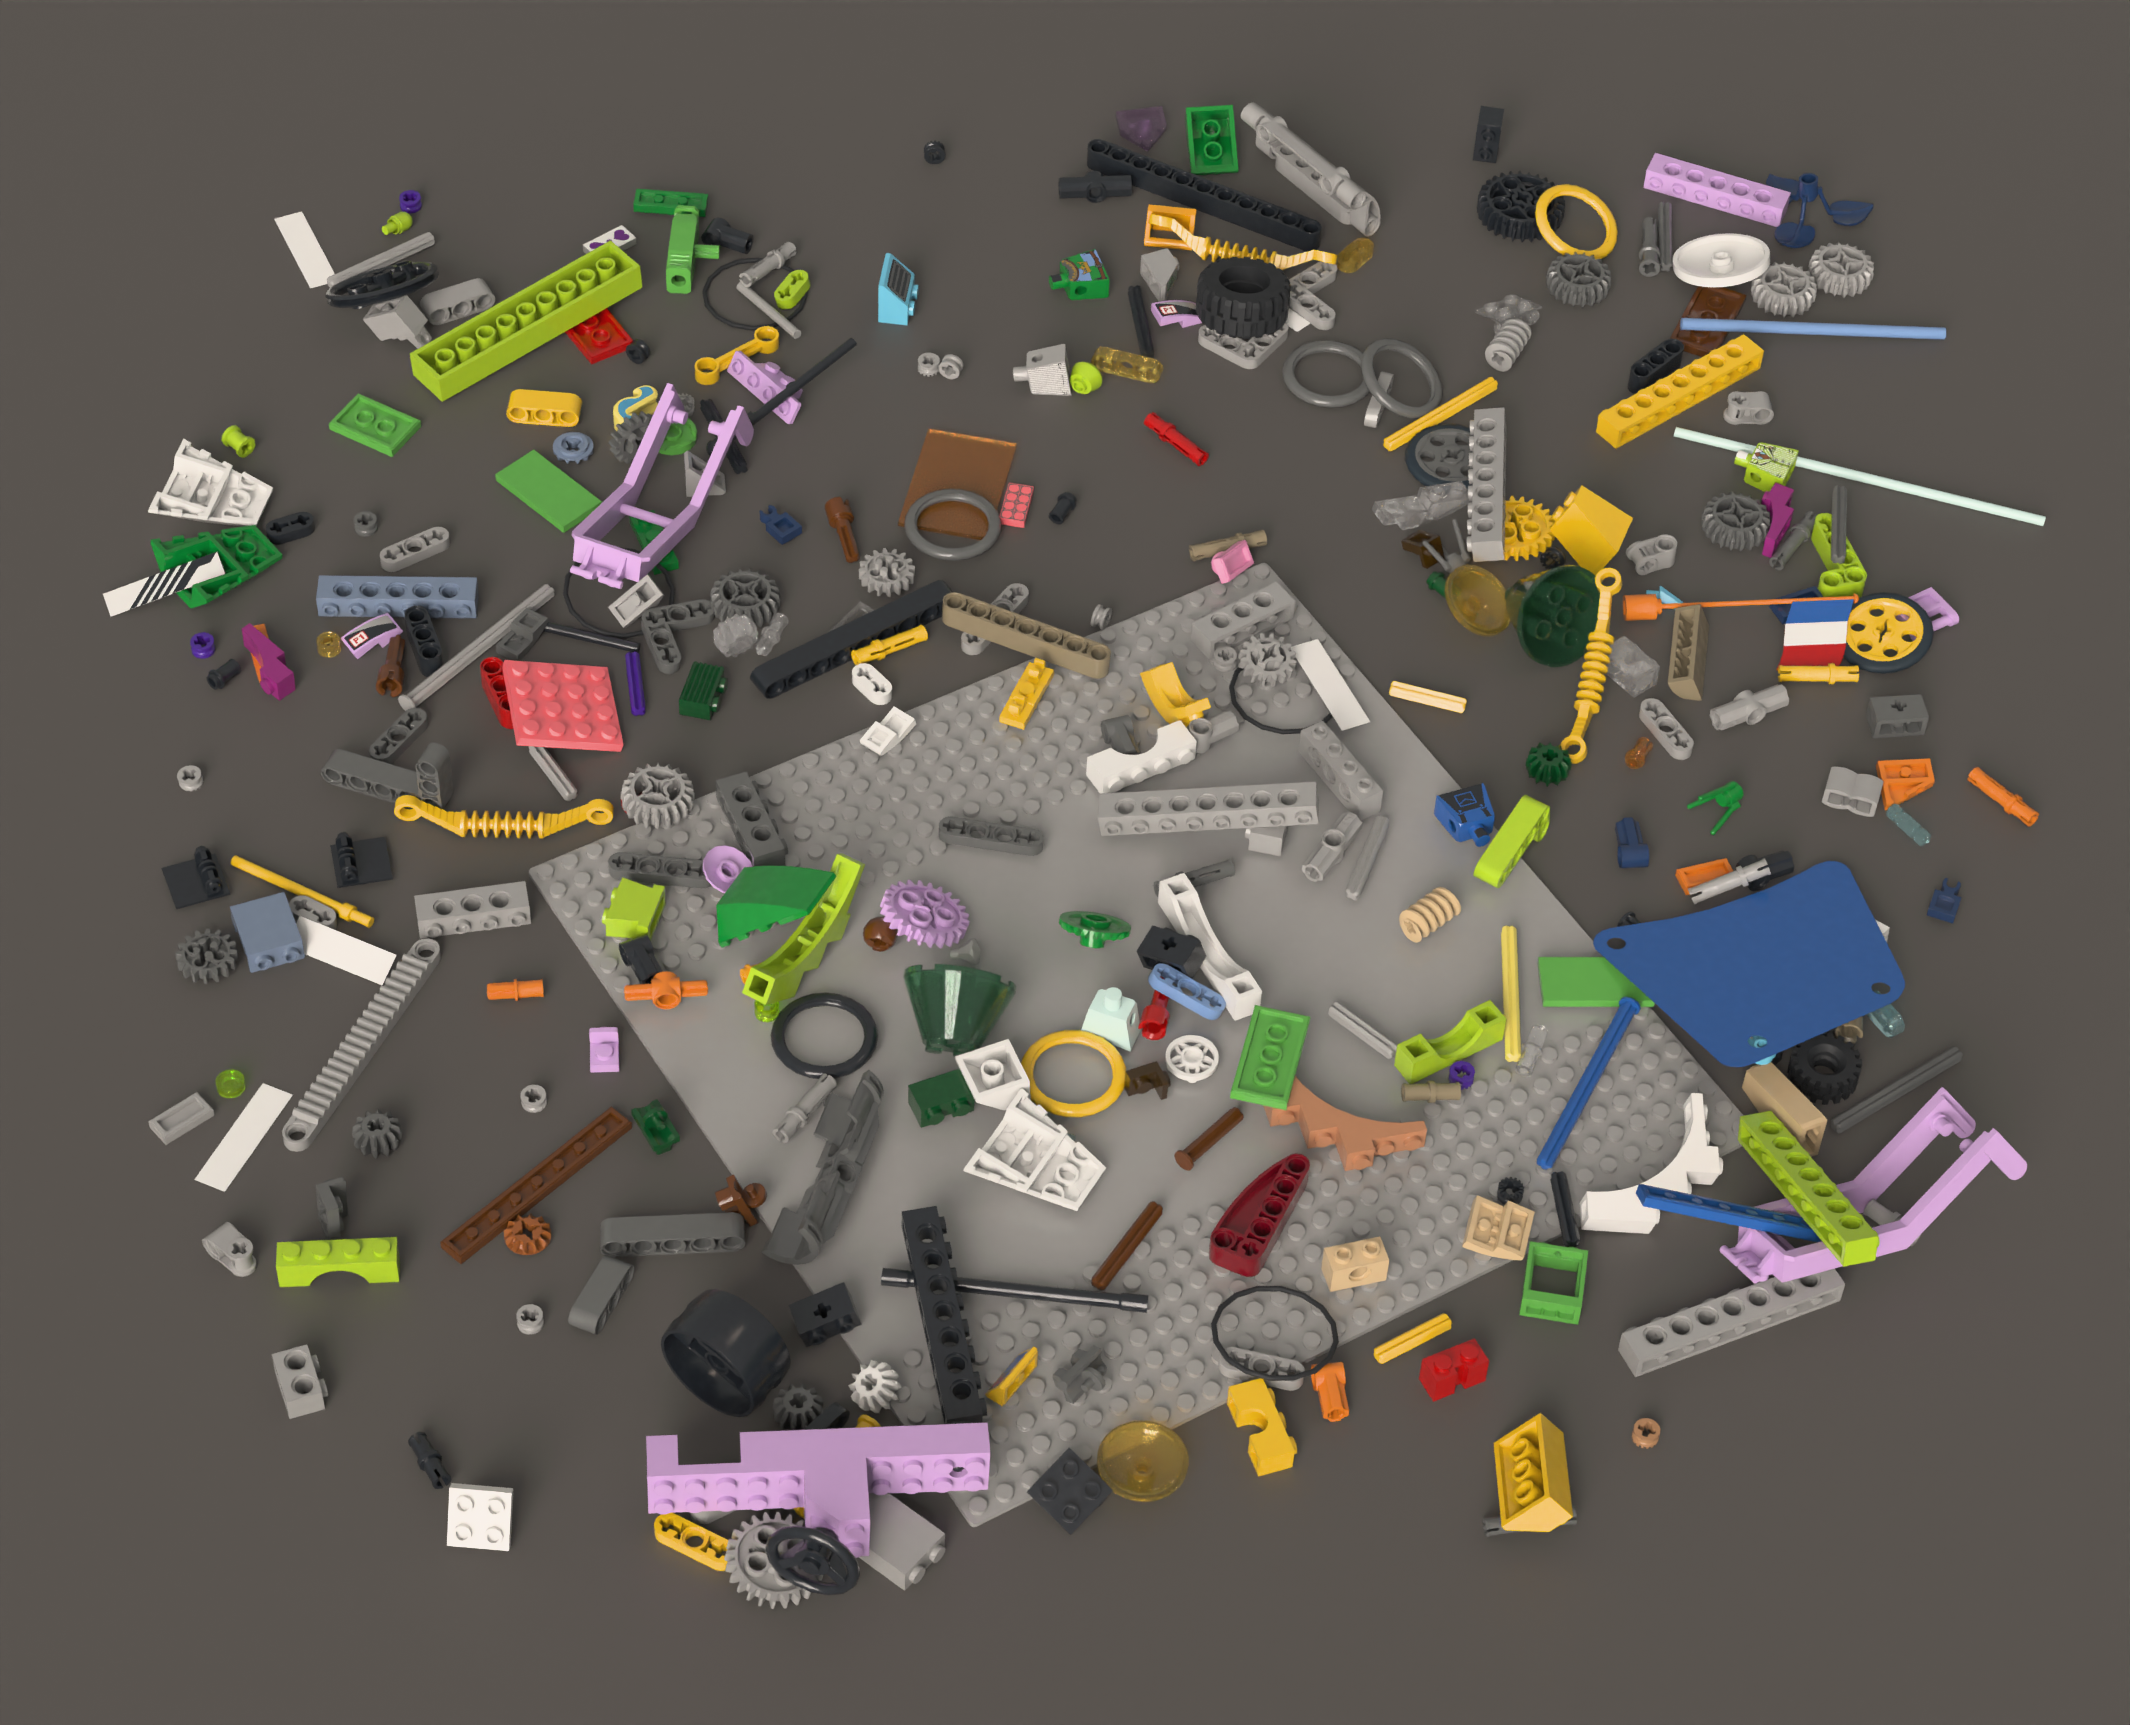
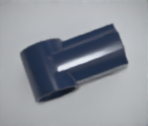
(1631, 849)

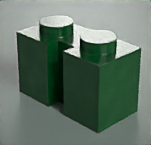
(939, 1097)

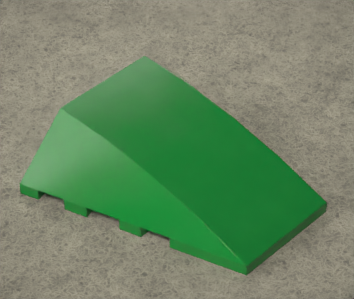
(241, 550)
(767, 896)

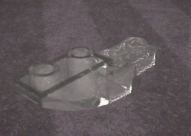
(1425, 507)

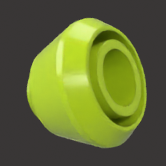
(1085, 377)

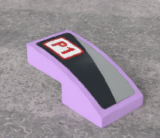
(1175, 311)
(370, 633)

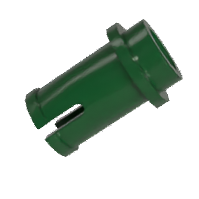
(1437, 582)

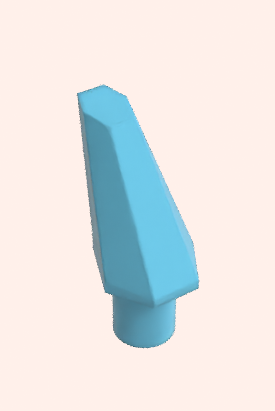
(1665, 596)

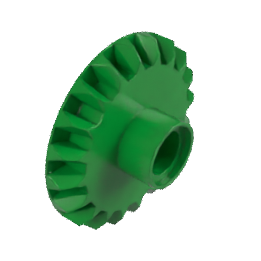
(1094, 927)

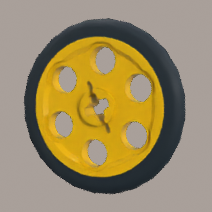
(1908, 652)

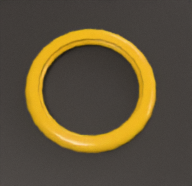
(1588, 197)
(1077, 1037)

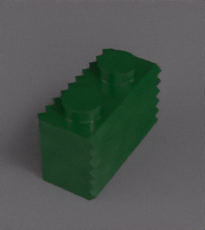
(702, 691)

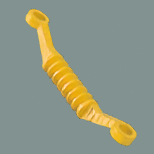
(1203, 248)
(1595, 666)
(544, 825)

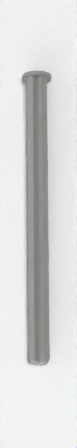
(473, 650)

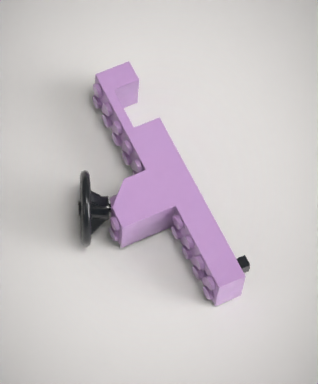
(826, 1475)

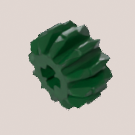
(1548, 764)

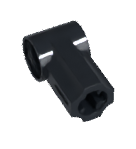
(721, 234)
(1778, 863)
(640, 956)

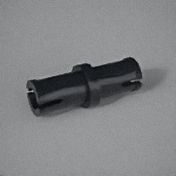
(429, 1460)

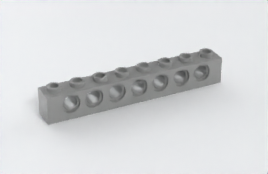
(1489, 485)
(1208, 808)
(1775, 1302)

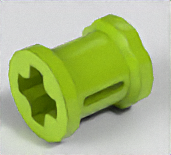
(237, 440)

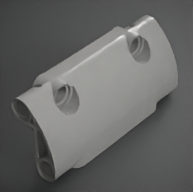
(1312, 172)

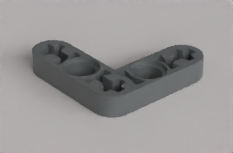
(664, 629)

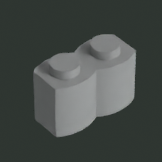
(1852, 791)

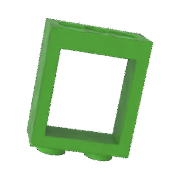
(1550, 1305)

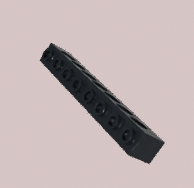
(922, 1225)

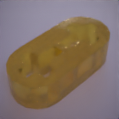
(1351, 253)

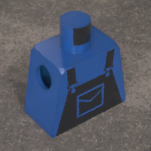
(1466, 814)

